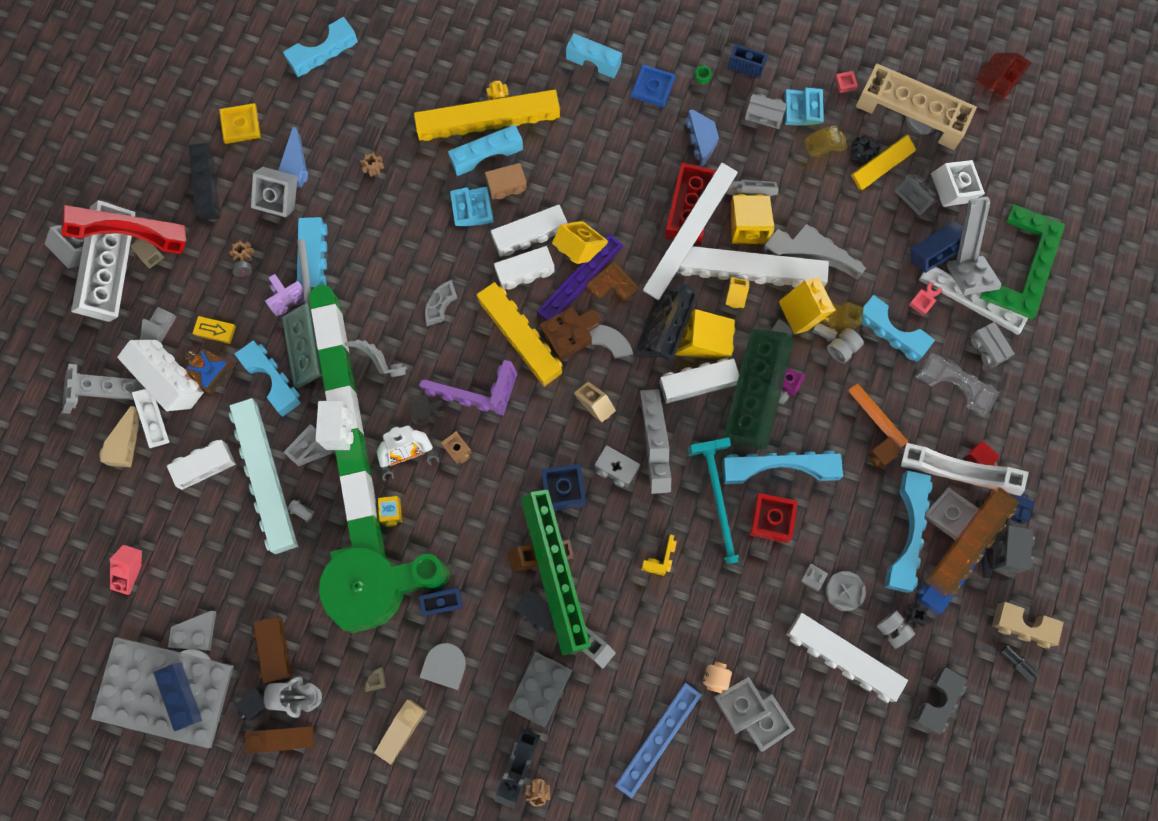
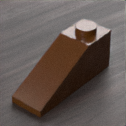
(524, 556)
(279, 739)

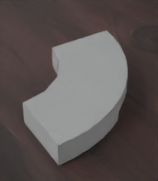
(438, 302)
(611, 340)

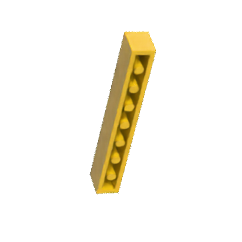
(487, 115)

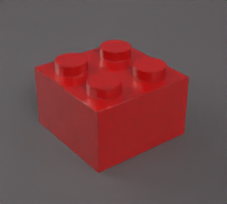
(773, 518)

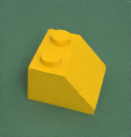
(578, 241)

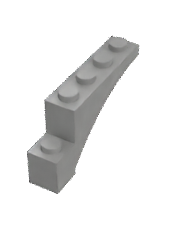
(814, 246)
(656, 441)

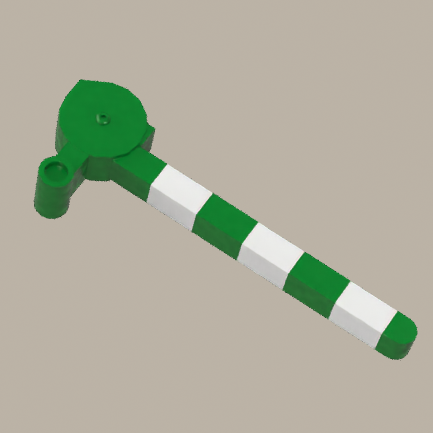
(359, 583)

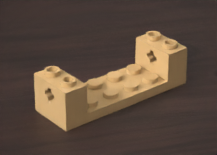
(918, 102)

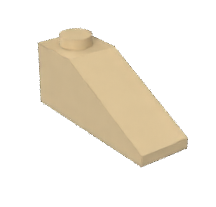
(120, 444)
(400, 731)

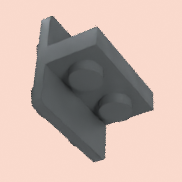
(916, 193)

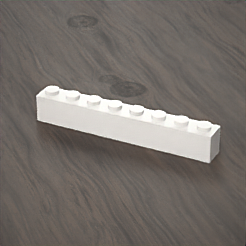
(752, 267)

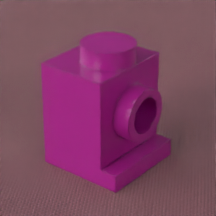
(792, 386)

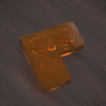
(612, 278)

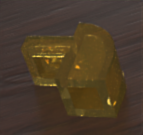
(825, 140)
(845, 316)

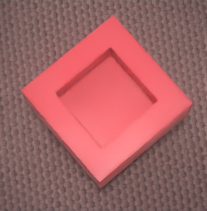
(846, 81)

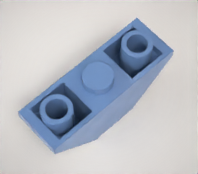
(702, 135)

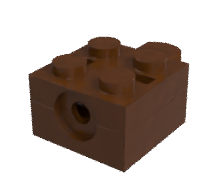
(569, 332)

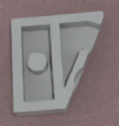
(306, 448)
(193, 633)

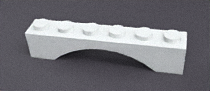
(987, 476)

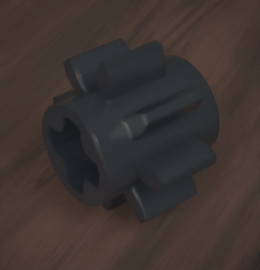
(920, 619)

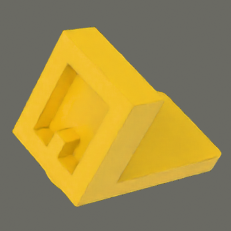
(653, 565)

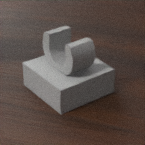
(814, 577)

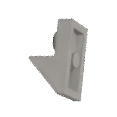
(157, 326)

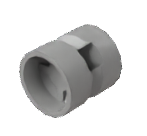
(846, 344)
(890, 624)

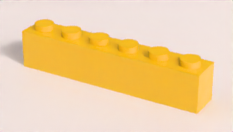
(519, 334)

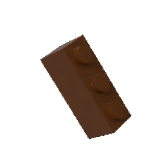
(272, 650)

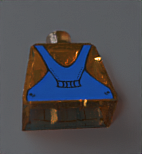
(207, 369)

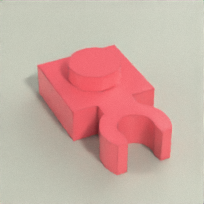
(924, 299)

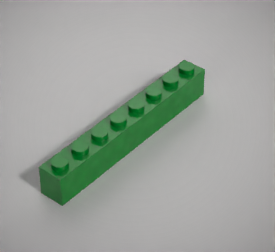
(555, 572)

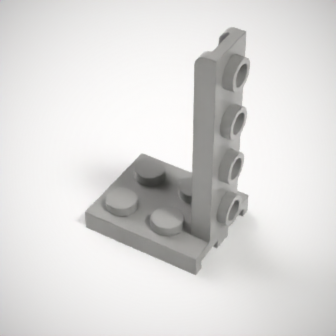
(970, 271)
(96, 386)

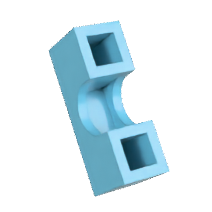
(603, 57)

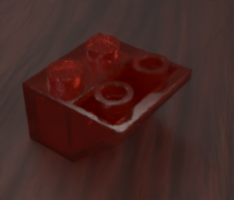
(1003, 72)

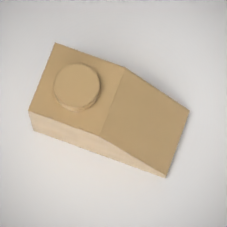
(595, 401)

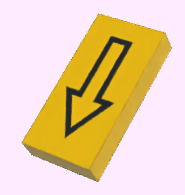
(214, 329)

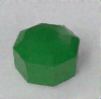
(703, 74)

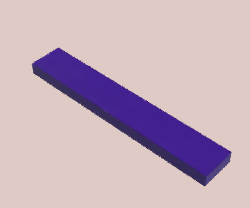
(579, 279)

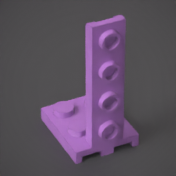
(500, 391)

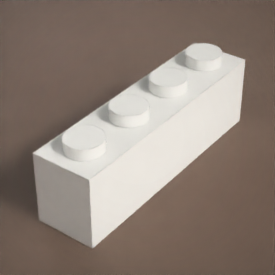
(528, 231)
(699, 380)

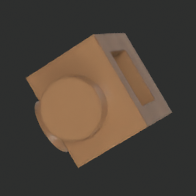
(449, 445)

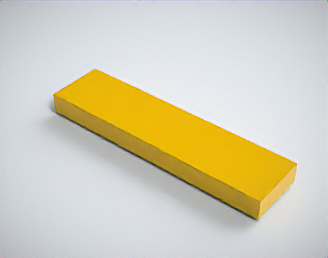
(883, 162)

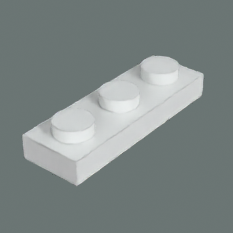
(150, 418)

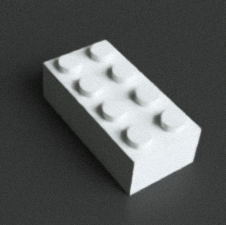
(160, 374)

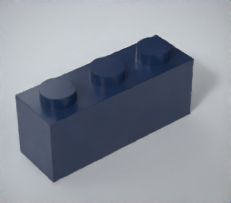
(937, 247)
(177, 696)

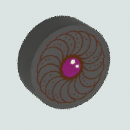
(241, 269)

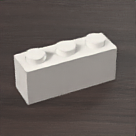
(524, 268)
(201, 464)

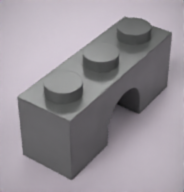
(950, 688)

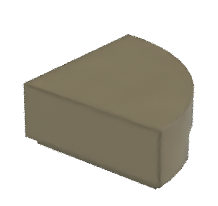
(376, 680)

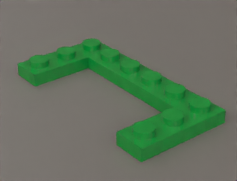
(1050, 233)

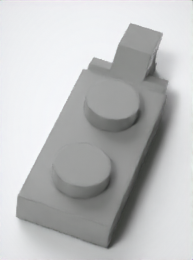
(752, 187)

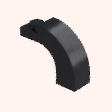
(517, 768)

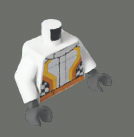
(402, 445)

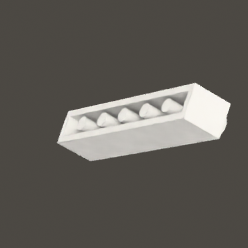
(847, 658)

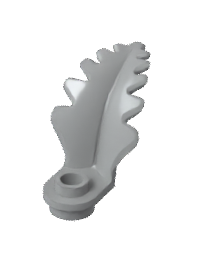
(378, 358)

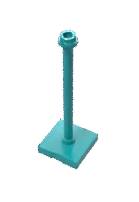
(708, 449)

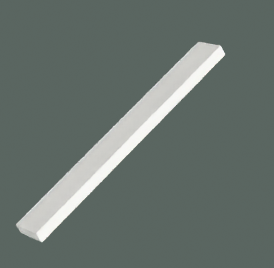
(690, 231)

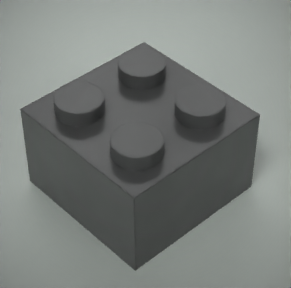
(1013, 550)

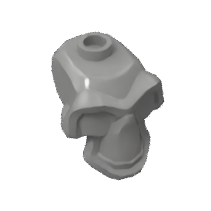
(292, 697)

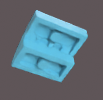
(804, 107)
(471, 206)

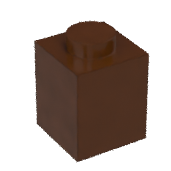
(884, 453)

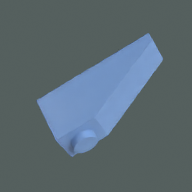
(293, 158)

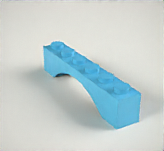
(821, 466)
(914, 492)

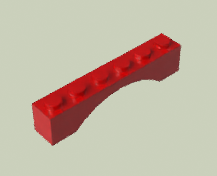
(85, 222)

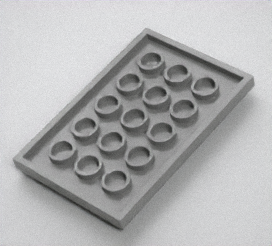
(133, 700)

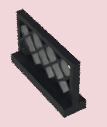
(672, 328)

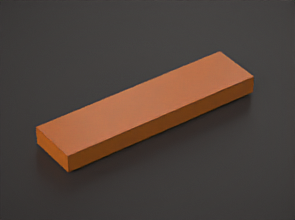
(877, 415)

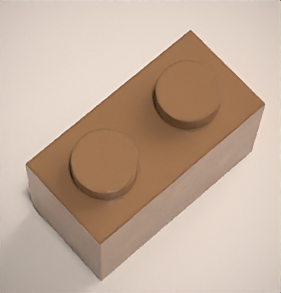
(505, 181)

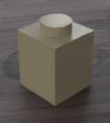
(147, 252)

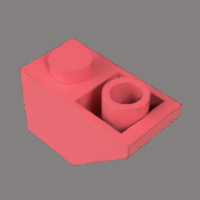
(124, 569)

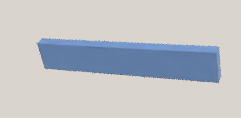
(658, 740)

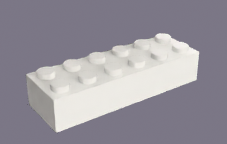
(102, 270)

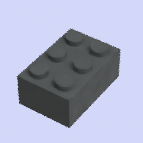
(540, 689)

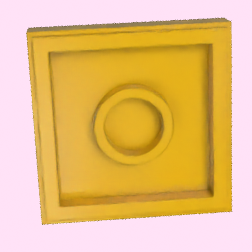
(239, 123)

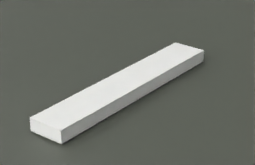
(999, 315)

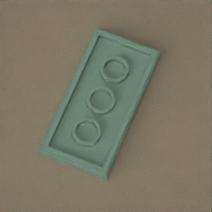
(302, 345)

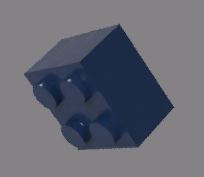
(564, 486)

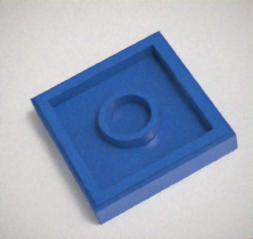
(653, 85)

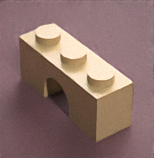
(1045, 630)

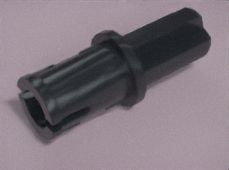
(1019, 663)

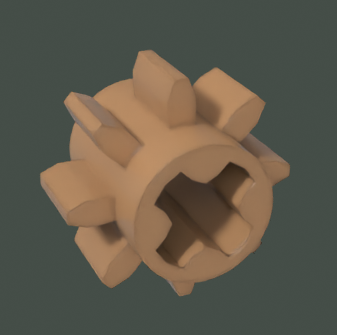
(372, 164)
(242, 251)
(537, 792)

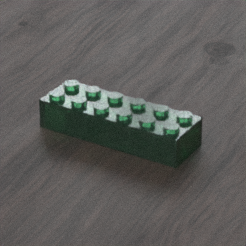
(758, 388)

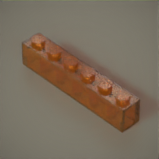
(972, 542)

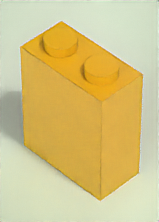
(806, 305)

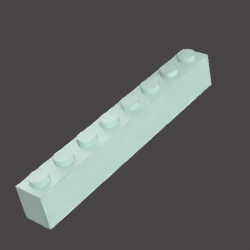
(263, 476)

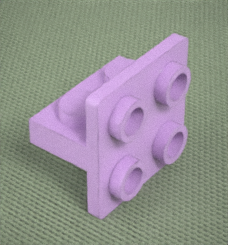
(284, 297)

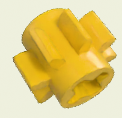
(497, 90)

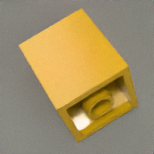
(751, 219)
(707, 336)

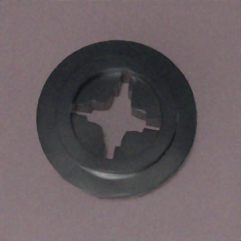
(858, 145)

